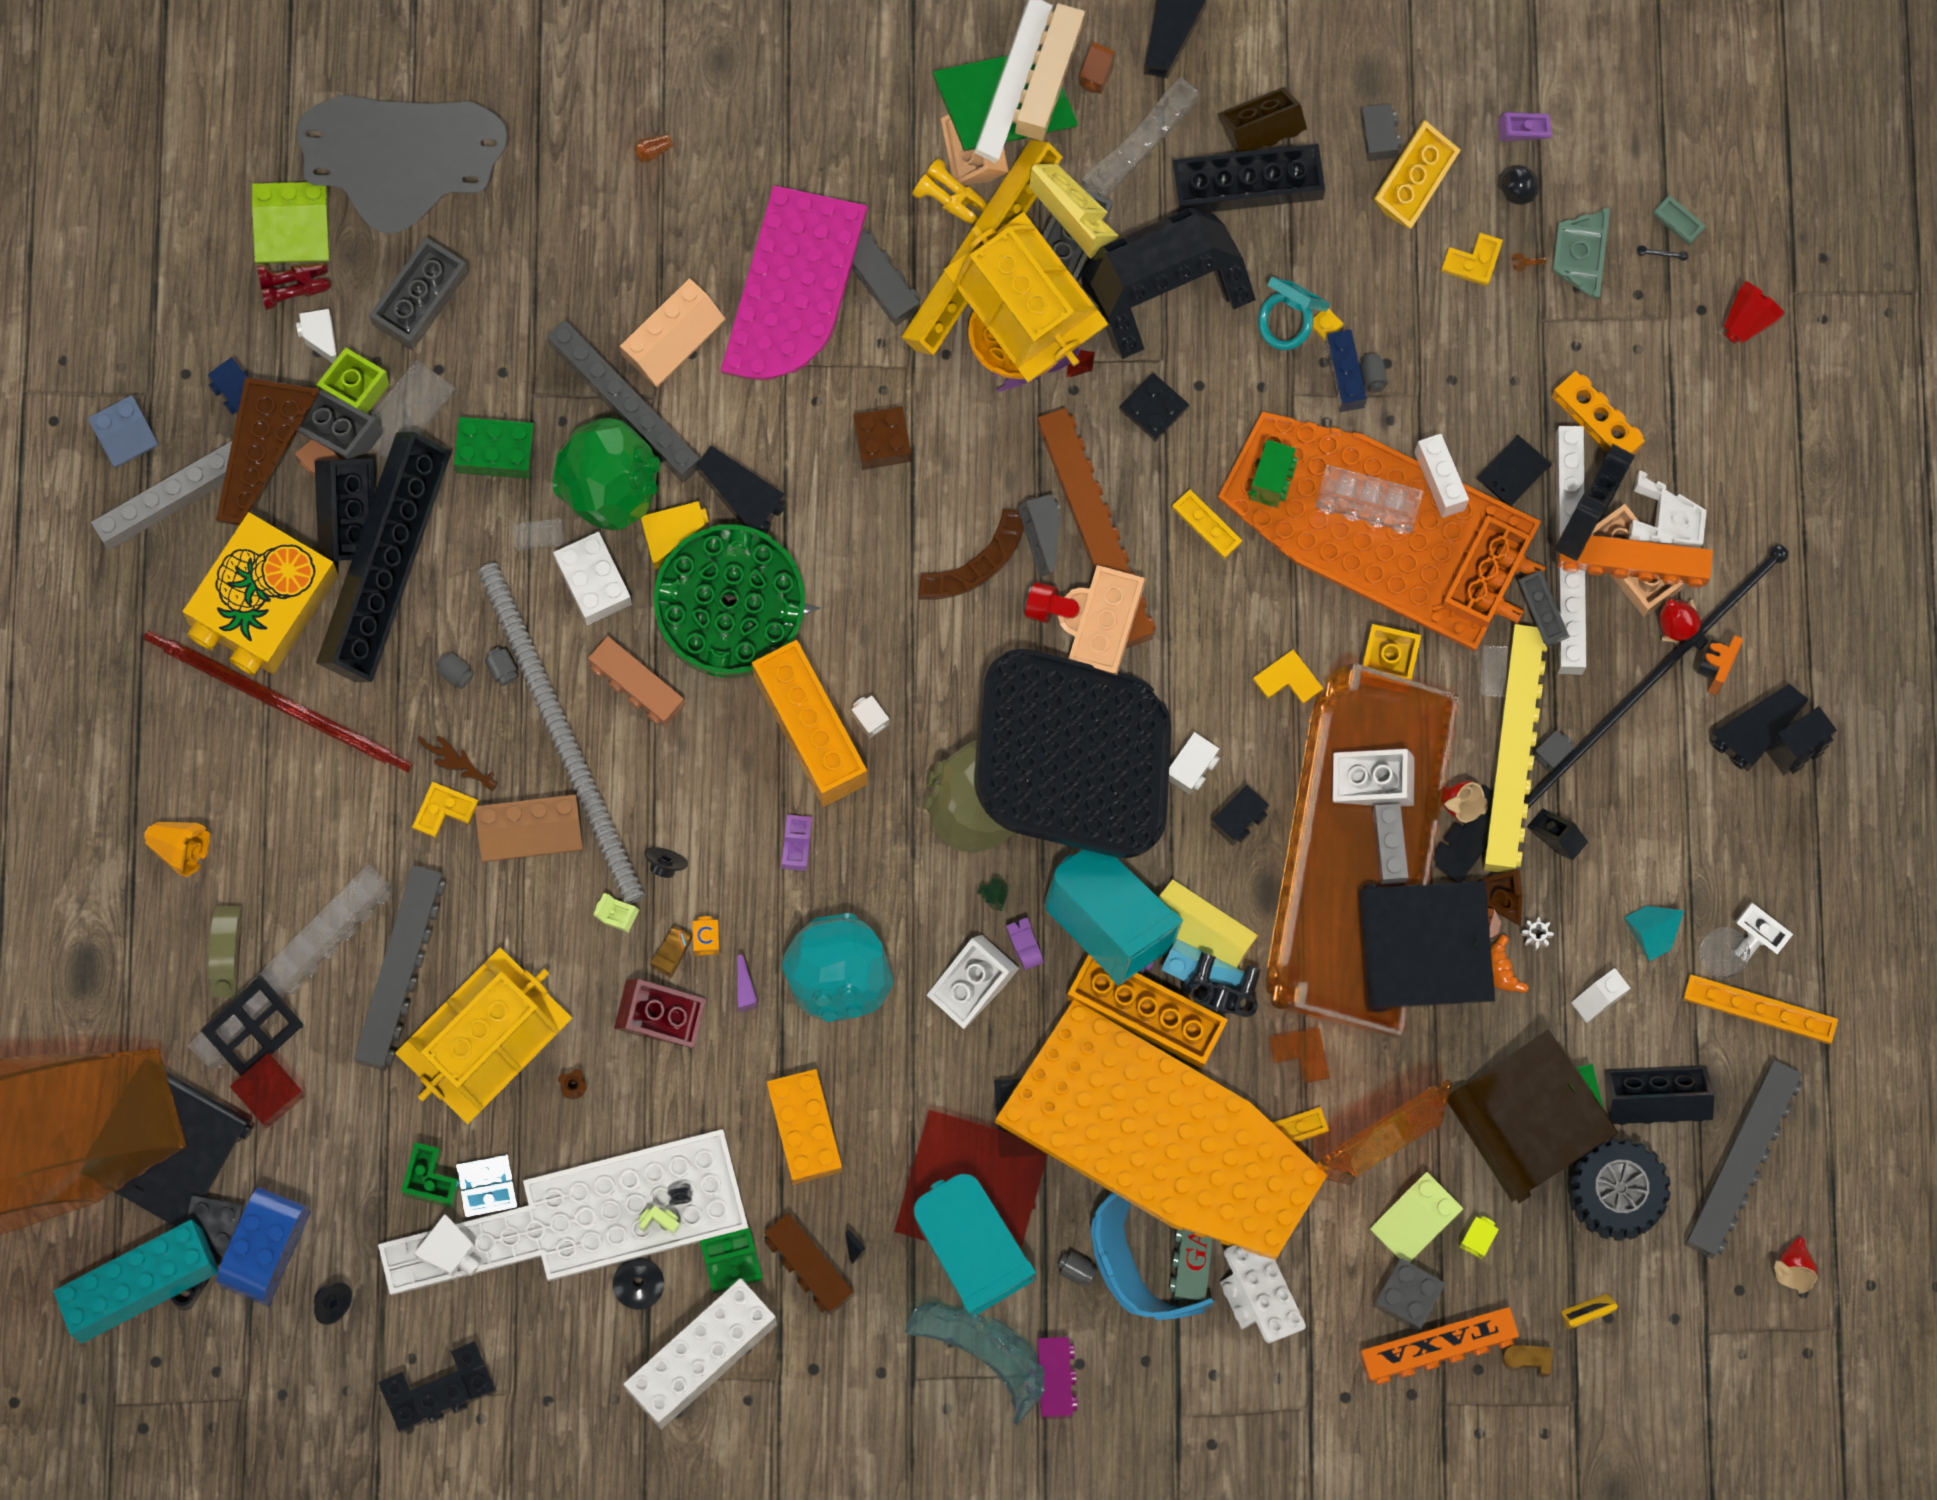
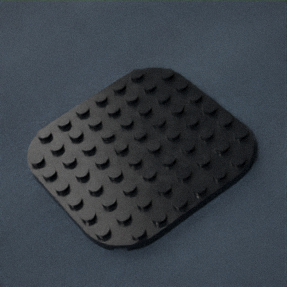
(1072, 754)

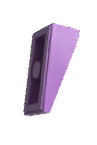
(1524, 126)
(746, 995)

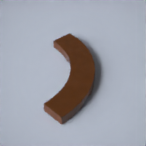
(979, 569)

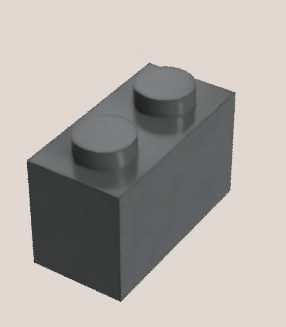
(1379, 132)

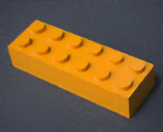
(1150, 1012)

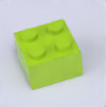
(354, 380)

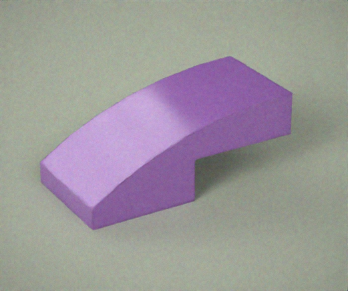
(796, 842)

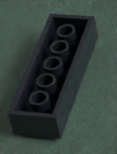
(1248, 179)

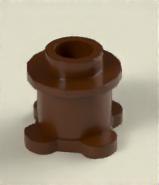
(574, 1077)

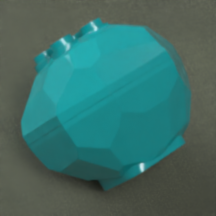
(837, 968)

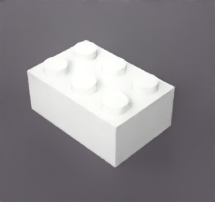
(592, 578)

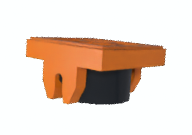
(1718, 662)

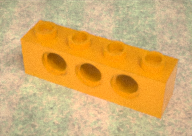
(1583, 414)

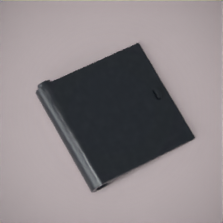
(1423, 945)
(210, 1136)

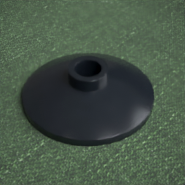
(645, 1295)

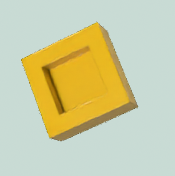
(1326, 323)

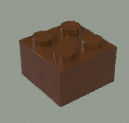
(882, 438)

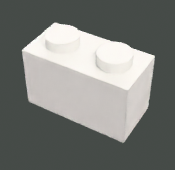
(1192, 764)

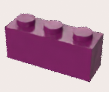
(1055, 1358)

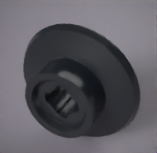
(665, 861)
(332, 1302)

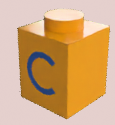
(706, 936)

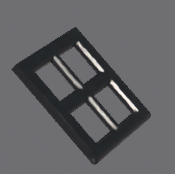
(252, 1027)

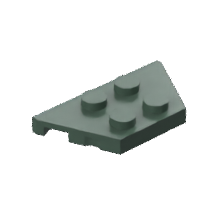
(1582, 251)

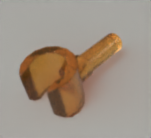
(1526, 262)

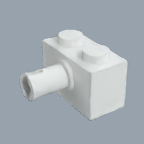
(1762, 929)

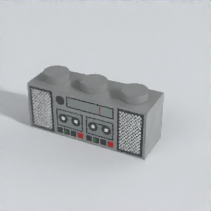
(1390, 844)

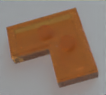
(1306, 1047)

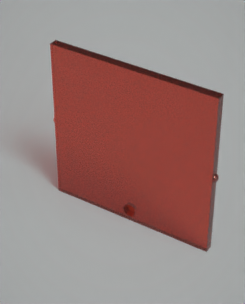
(999, 1160)

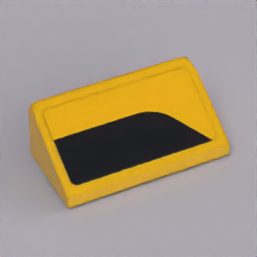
(1588, 1311)

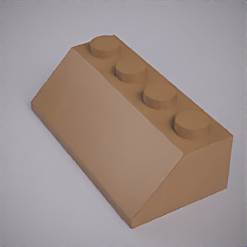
(529, 828)

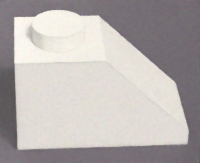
(318, 333)
(1601, 995)

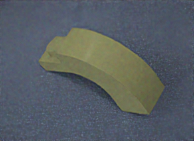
(223, 951)

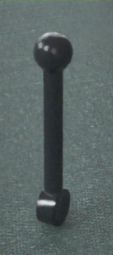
(1642, 250)

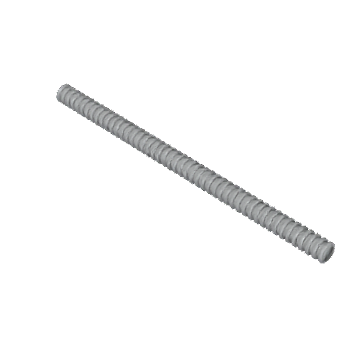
(560, 733)

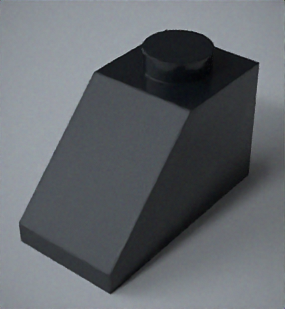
(1558, 834)

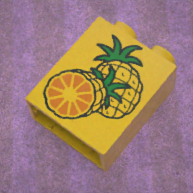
(259, 596)

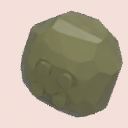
(955, 805)

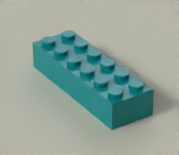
(136, 1281)

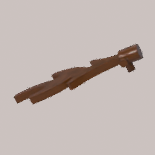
(452, 762)

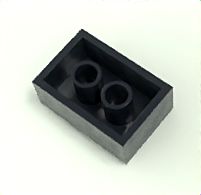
(1802, 741)

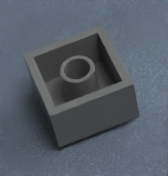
(1409, 1295)

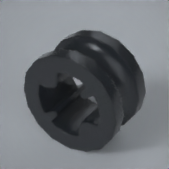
(679, 1196)

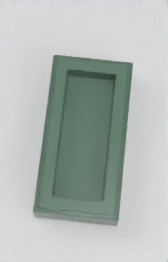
(1679, 220)

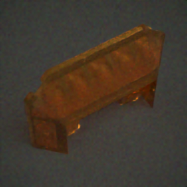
(1387, 1135)

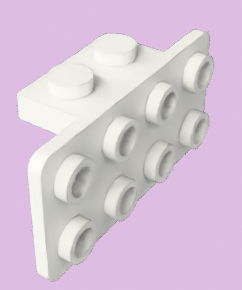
(1260, 1295)

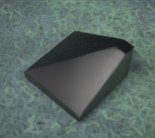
(854, 1247)

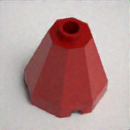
(1751, 314)

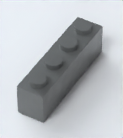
(883, 281)

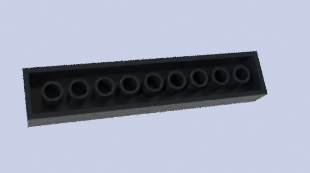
(383, 557)

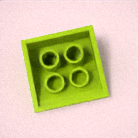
(290, 222)

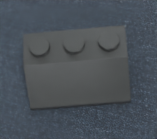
(340, 426)

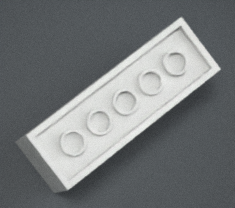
(700, 1354)

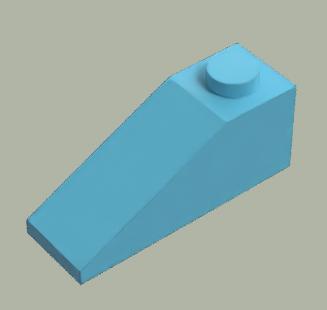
(1184, 959)

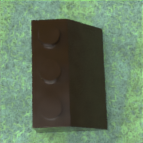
(1263, 121)

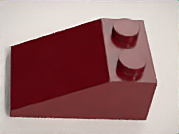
(659, 1013)

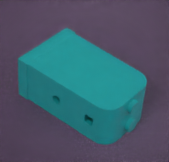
(1111, 913)
(972, 1243)

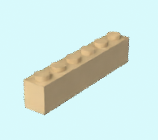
(1049, 73)

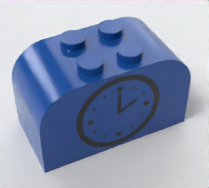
(262, 1246)

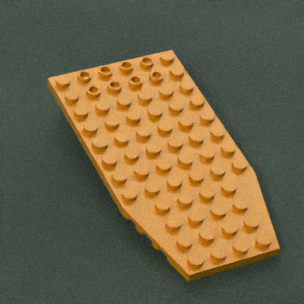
(1161, 1135)

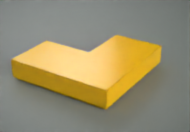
(1475, 266)
(1288, 672)
(441, 803)

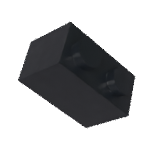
(1240, 815)

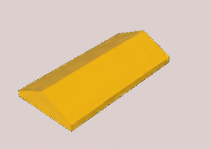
(1416, 175)

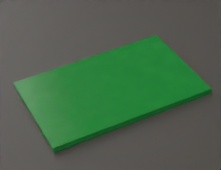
(969, 93)

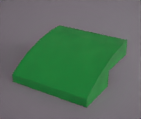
(731, 1258)

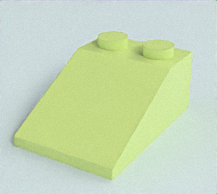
(1416, 1218)

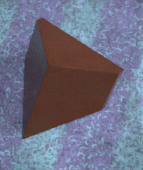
(1505, 895)

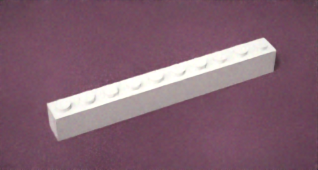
(1570, 586)

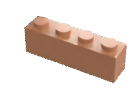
(636, 682)

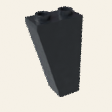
(1170, 33)
(742, 492)
(1754, 730)

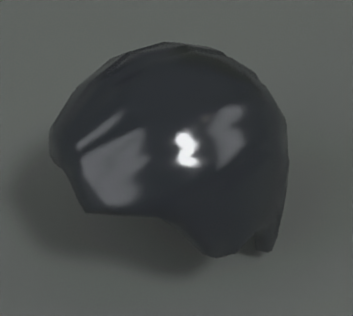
(1518, 184)

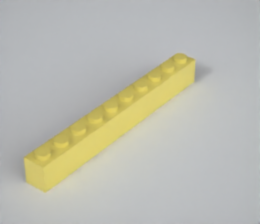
(1514, 750)

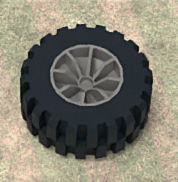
(1619, 1189)

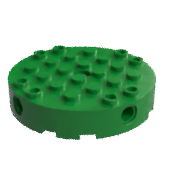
(720, 564)

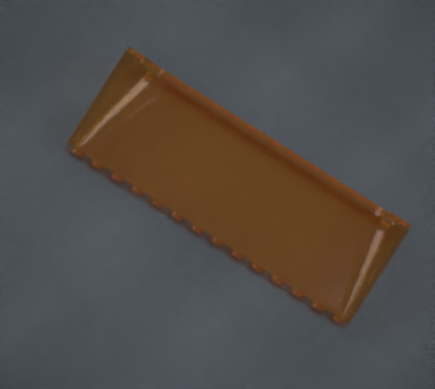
(1332, 845)

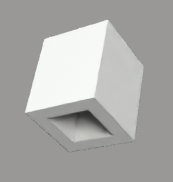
(869, 716)

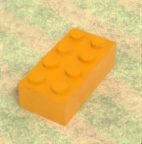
(804, 1126)

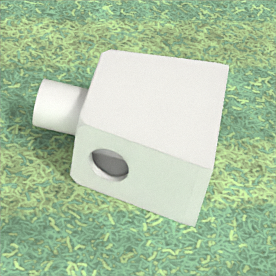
(448, 1249)

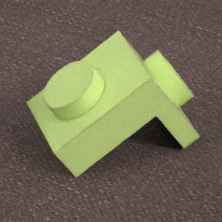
(615, 913)
(664, 1219)

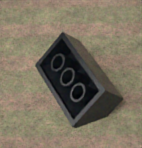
(342, 504)
(1659, 1095)

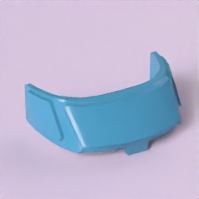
(1120, 1269)

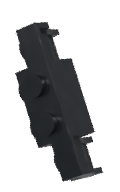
(441, 1395)

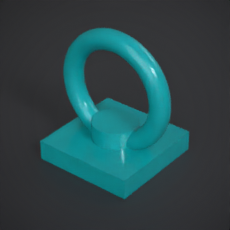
(1297, 298)

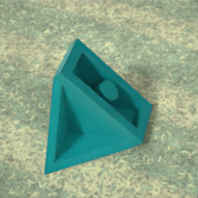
(1654, 929)

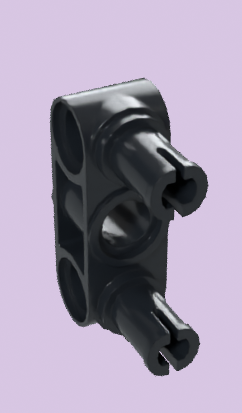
(1220, 996)

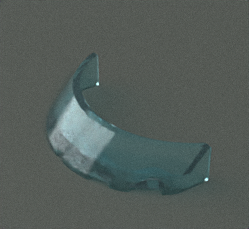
(989, 1342)

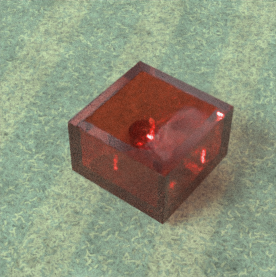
(267, 1091)

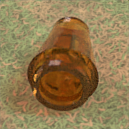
(652, 147)

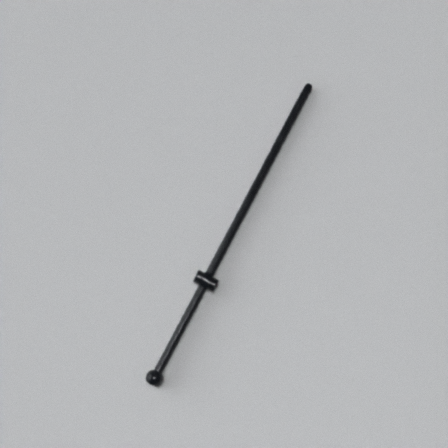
(1777, 554)

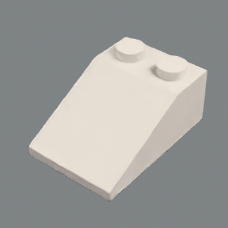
(1374, 777)
(972, 980)

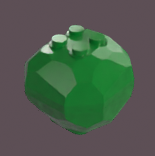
(606, 474)

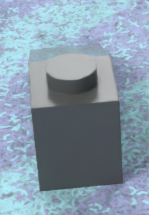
(1041, 525)

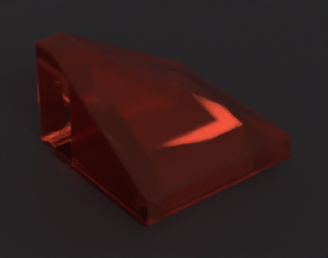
(1085, 364)

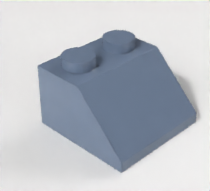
(123, 431)

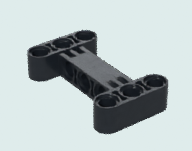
(1594, 502)

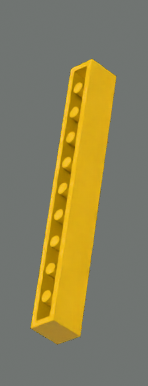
(945, 301)

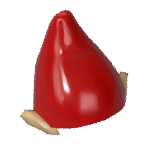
(1679, 620)
(1464, 801)
(1796, 1267)

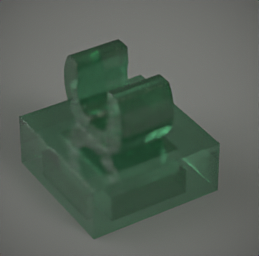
(994, 894)

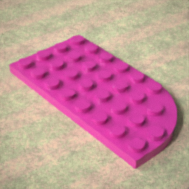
(793, 284)

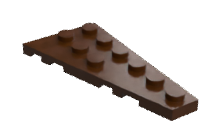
(263, 431)

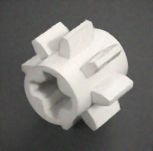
(1531, 937)

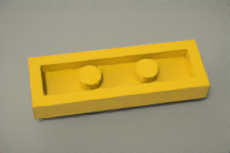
(1207, 524)

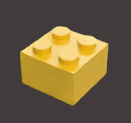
(1391, 651)

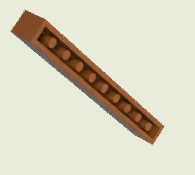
(1087, 507)

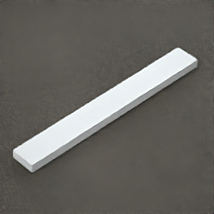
(1012, 80)

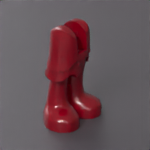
(300, 274)

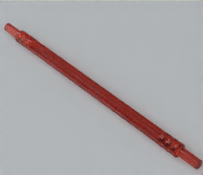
(277, 701)

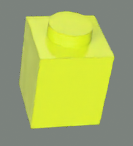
(1479, 1237)

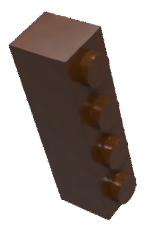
(809, 1264)

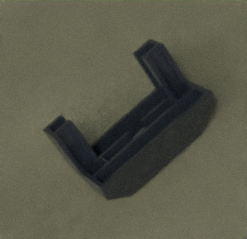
(1160, 261)

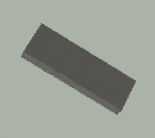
(1544, 608)

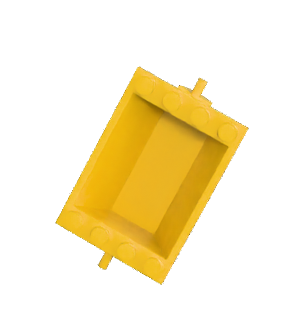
(1025, 296)
(483, 1035)

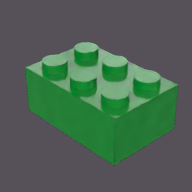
(494, 448)

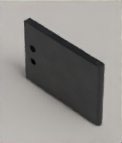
(1514, 471)

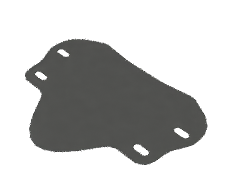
(399, 154)

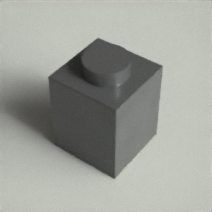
(1553, 751)

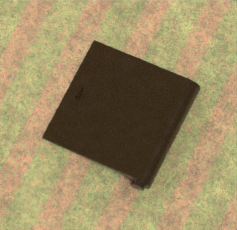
(1530, 1117)

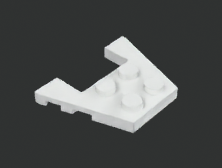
(1677, 518)

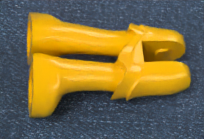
(953, 204)

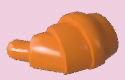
(1502, 968)

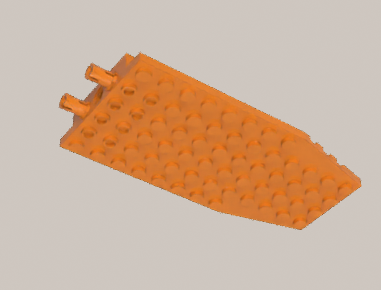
(1439, 576)

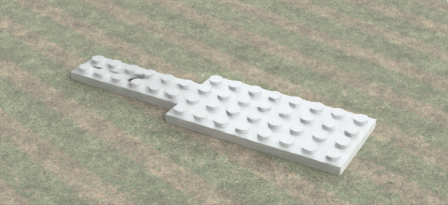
(592, 1214)

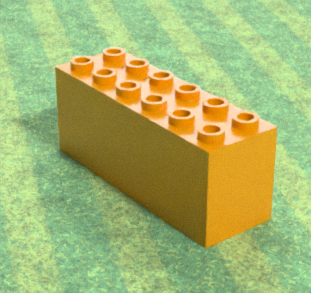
(809, 723)

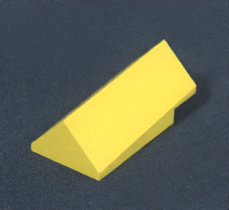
(1072, 207)
(1207, 926)

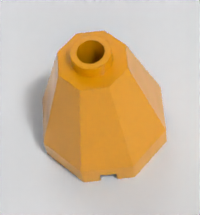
(179, 845)

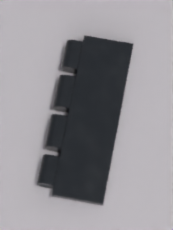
(1465, 843)

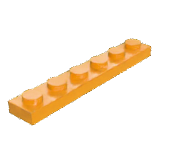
(1760, 1009)

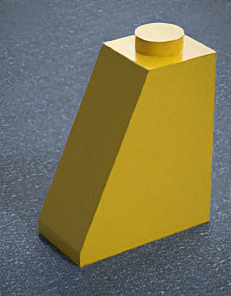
(671, 526)

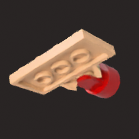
(1095, 616)

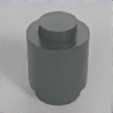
(1373, 373)
(501, 666)
(454, 670)
(1076, 1269)

